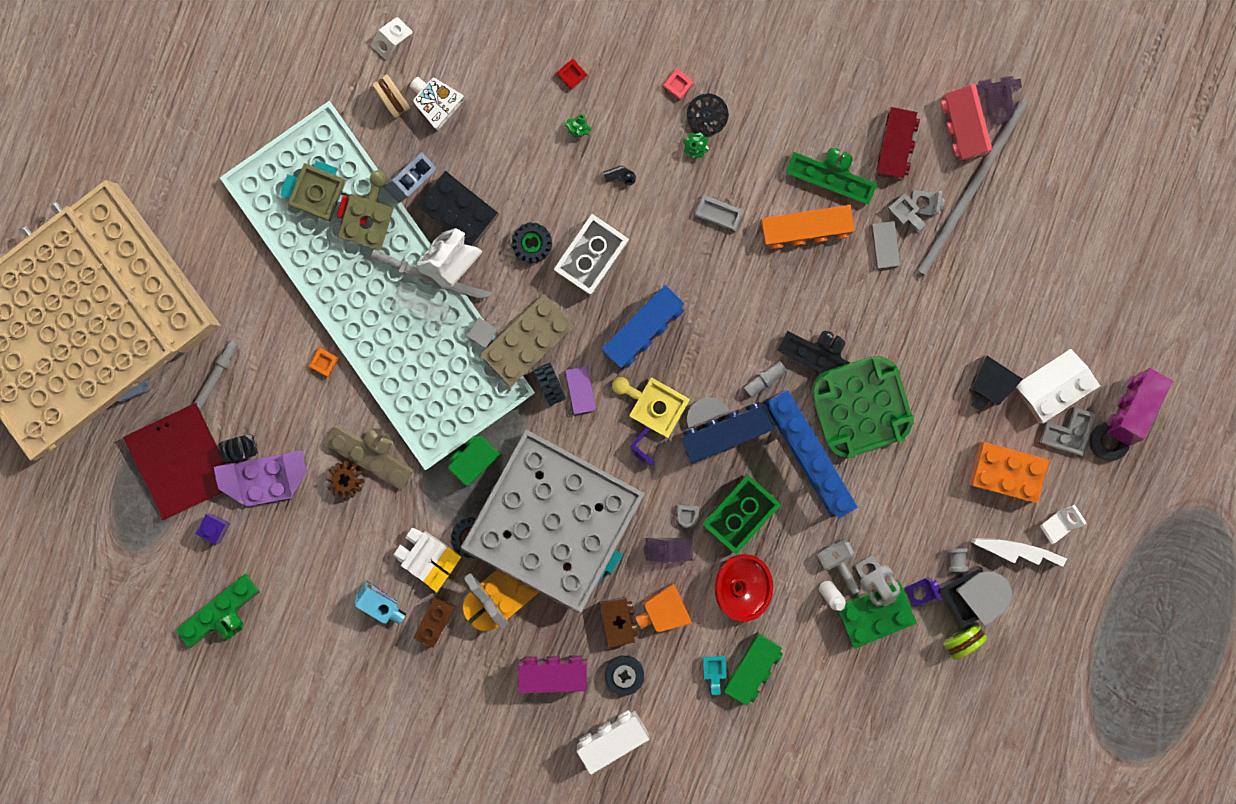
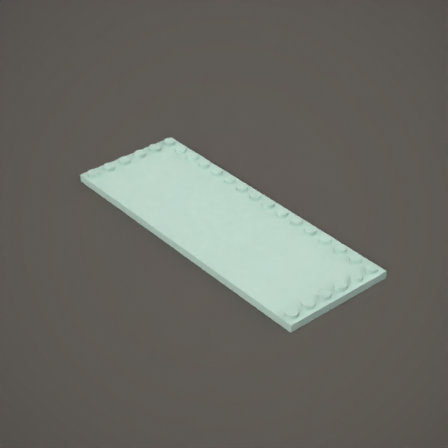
(422, 378)

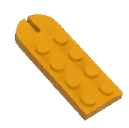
(507, 595)

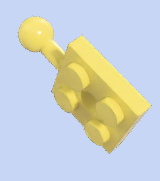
(652, 393)

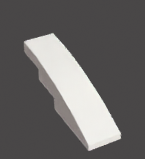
(1011, 550)

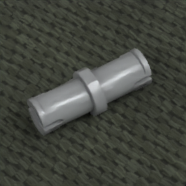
(765, 379)

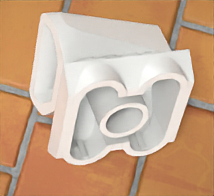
(448, 258)

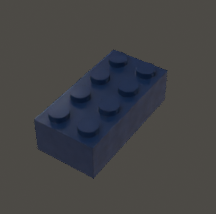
(728, 432)

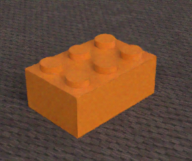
(1009, 472)

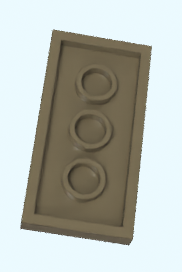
(526, 340)

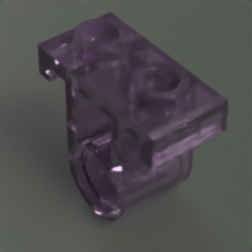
(999, 95)
(669, 549)

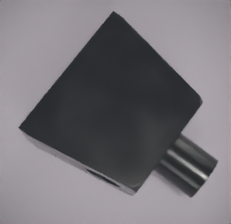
(992, 383)

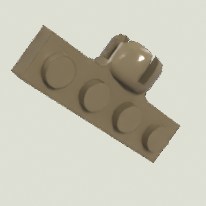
(370, 454)

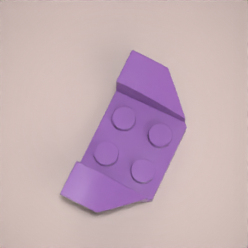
(262, 478)

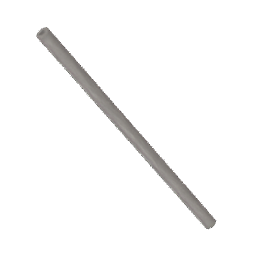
(966, 198)

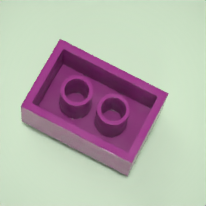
(1139, 406)
(552, 674)

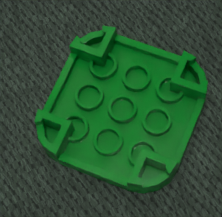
(862, 406)

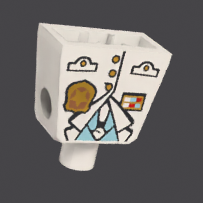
(436, 100)

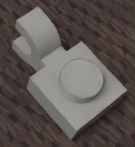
(905, 210)

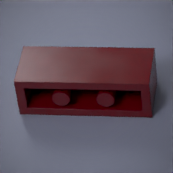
(897, 143)

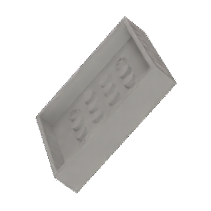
(552, 521)

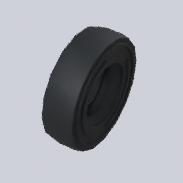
(1098, 448)

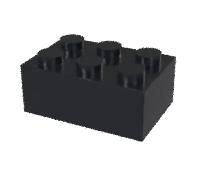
(458, 208)

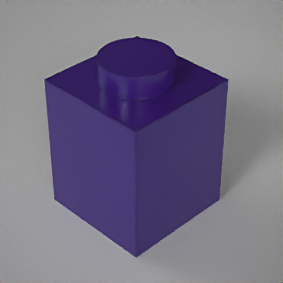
(212, 528)

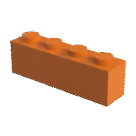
(806, 226)

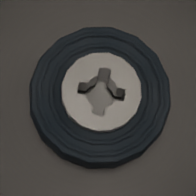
(625, 667)

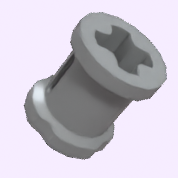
(958, 559)

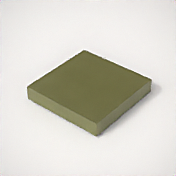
(317, 192)

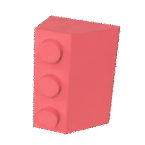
(966, 123)

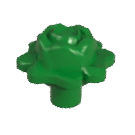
(578, 126)
(696, 145)

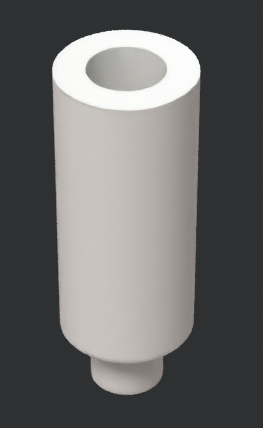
(832, 595)

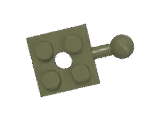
(377, 212)

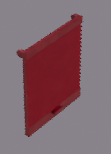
(177, 460)

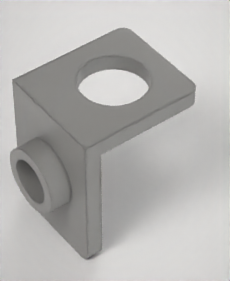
(935, 205)

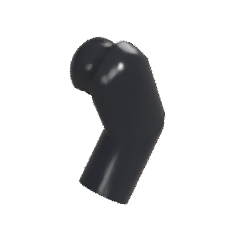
(621, 173)

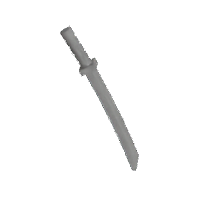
(409, 269)

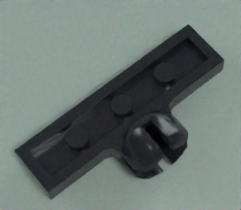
(814, 355)

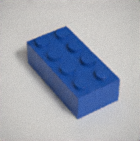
(643, 326)

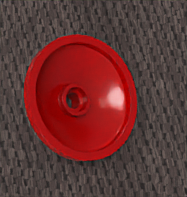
(753, 587)

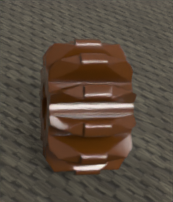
(352, 484)

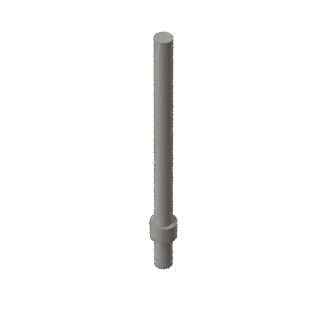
(222, 362)

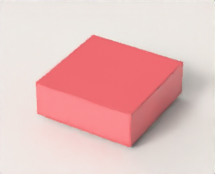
(678, 84)

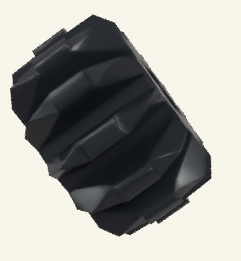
(238, 448)

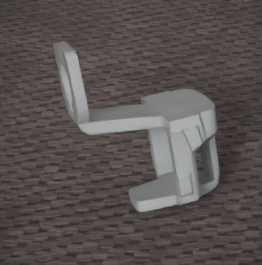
(877, 579)

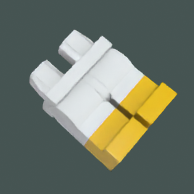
(420, 558)

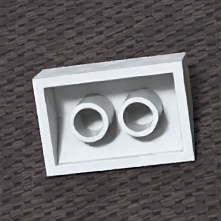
(1057, 386)

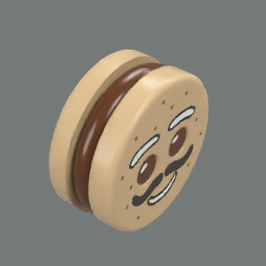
(390, 96)

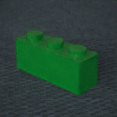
(753, 669)

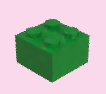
(474, 460)

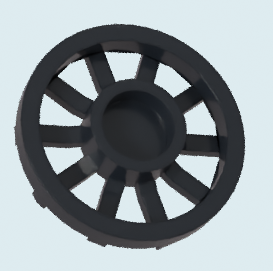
(707, 114)

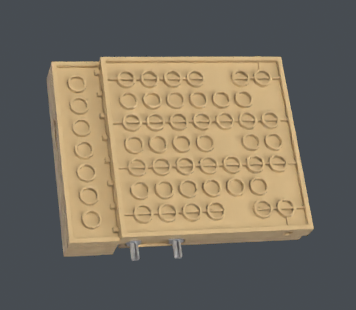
(88, 317)

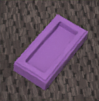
(580, 390)

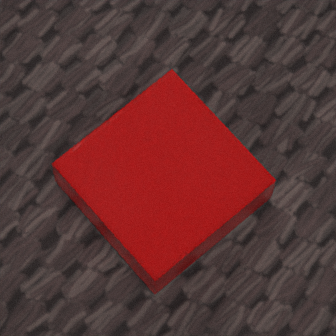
(572, 74)

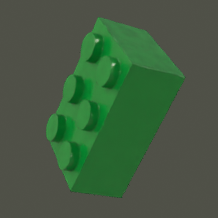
(741, 513)
(867, 622)

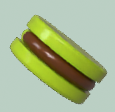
(965, 641)

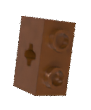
(434, 621)
(618, 635)

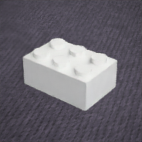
(591, 254)
(612, 741)

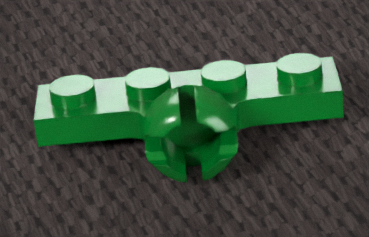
(832, 174)
(220, 613)

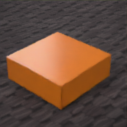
(323, 362)

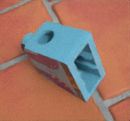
(371, 597)

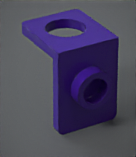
(639, 454)
(932, 591)

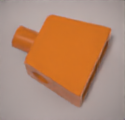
(664, 610)

